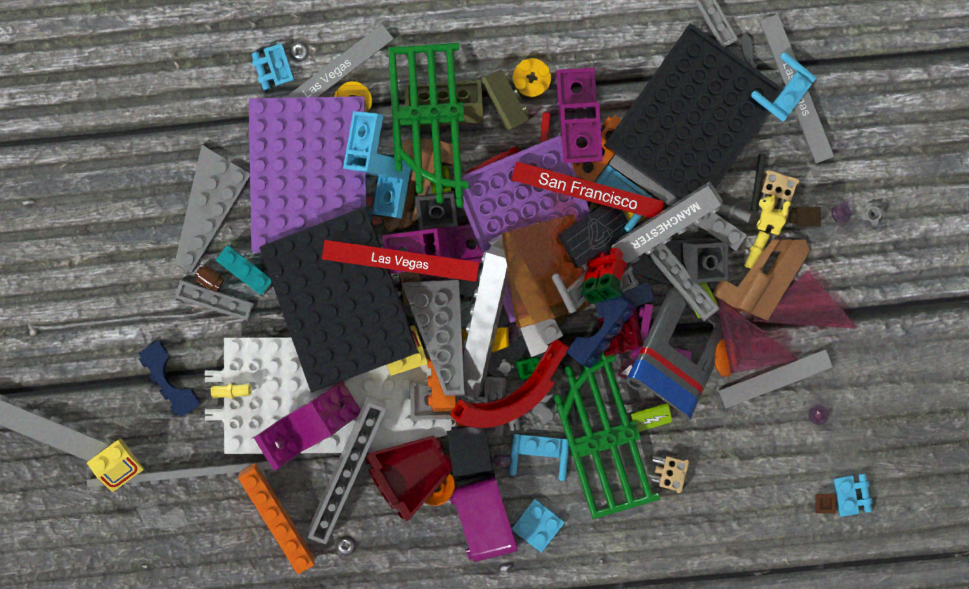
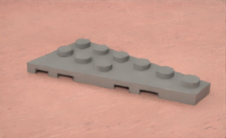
(212, 195)

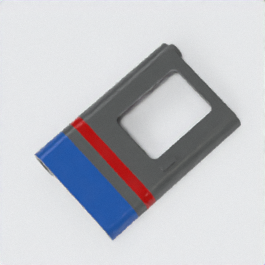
(664, 368)

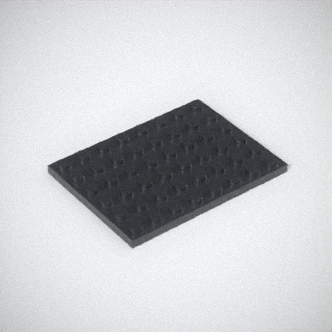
(692, 115)
(337, 312)

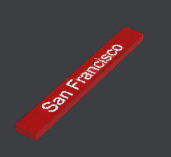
(586, 190)

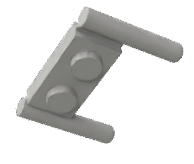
(571, 296)

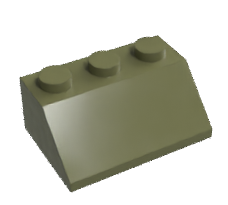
(505, 99)

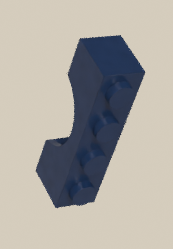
(587, 350)
(155, 359)

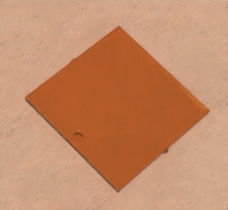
(532, 259)

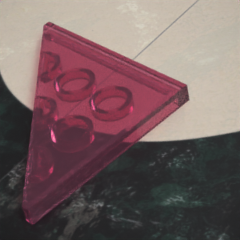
(808, 304)
(747, 344)

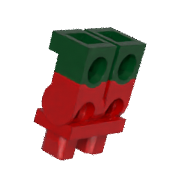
(604, 276)

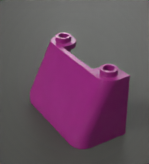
(484, 519)

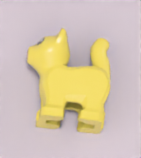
(772, 216)

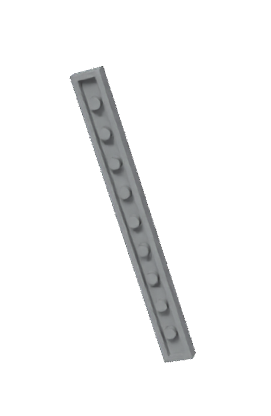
(191, 473)

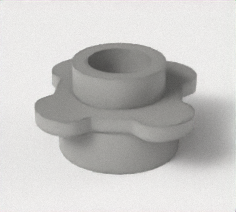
(878, 212)

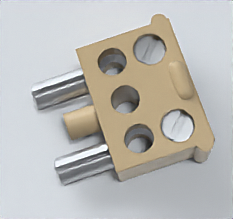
(782, 181)
(679, 473)

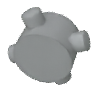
(505, 367)

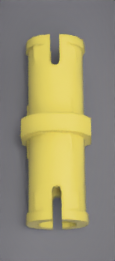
(757, 249)
(231, 391)

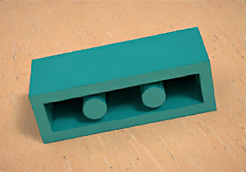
(244, 270)

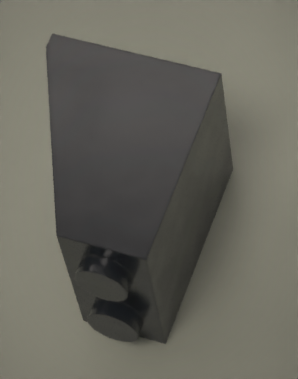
(470, 453)

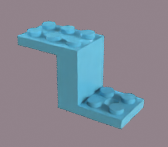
(363, 158)

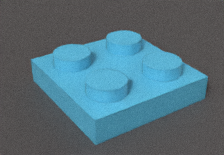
(537, 525)

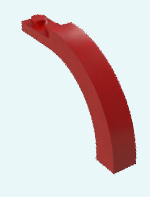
(517, 403)

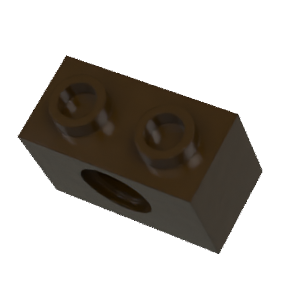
(805, 217)

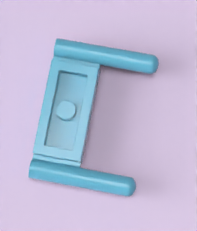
(792, 91)
(614, 179)
(540, 447)

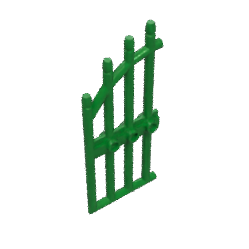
(427, 114)
(602, 440)

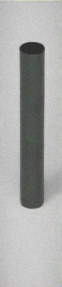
(758, 182)

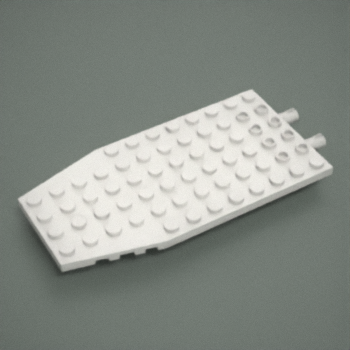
(281, 387)

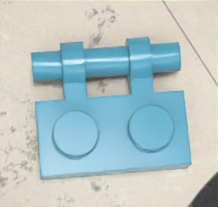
(278, 65)
(846, 495)

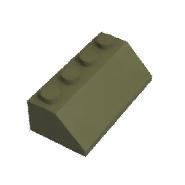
(467, 92)

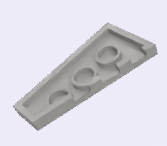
(422, 411)

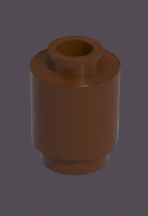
(209, 278)

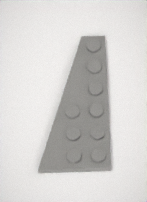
(439, 322)

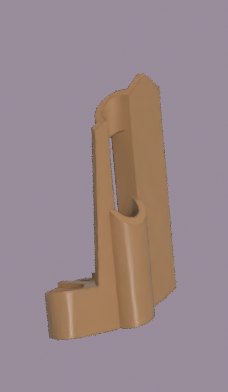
(409, 219)
(761, 292)

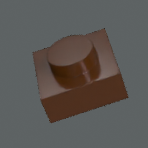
(825, 503)

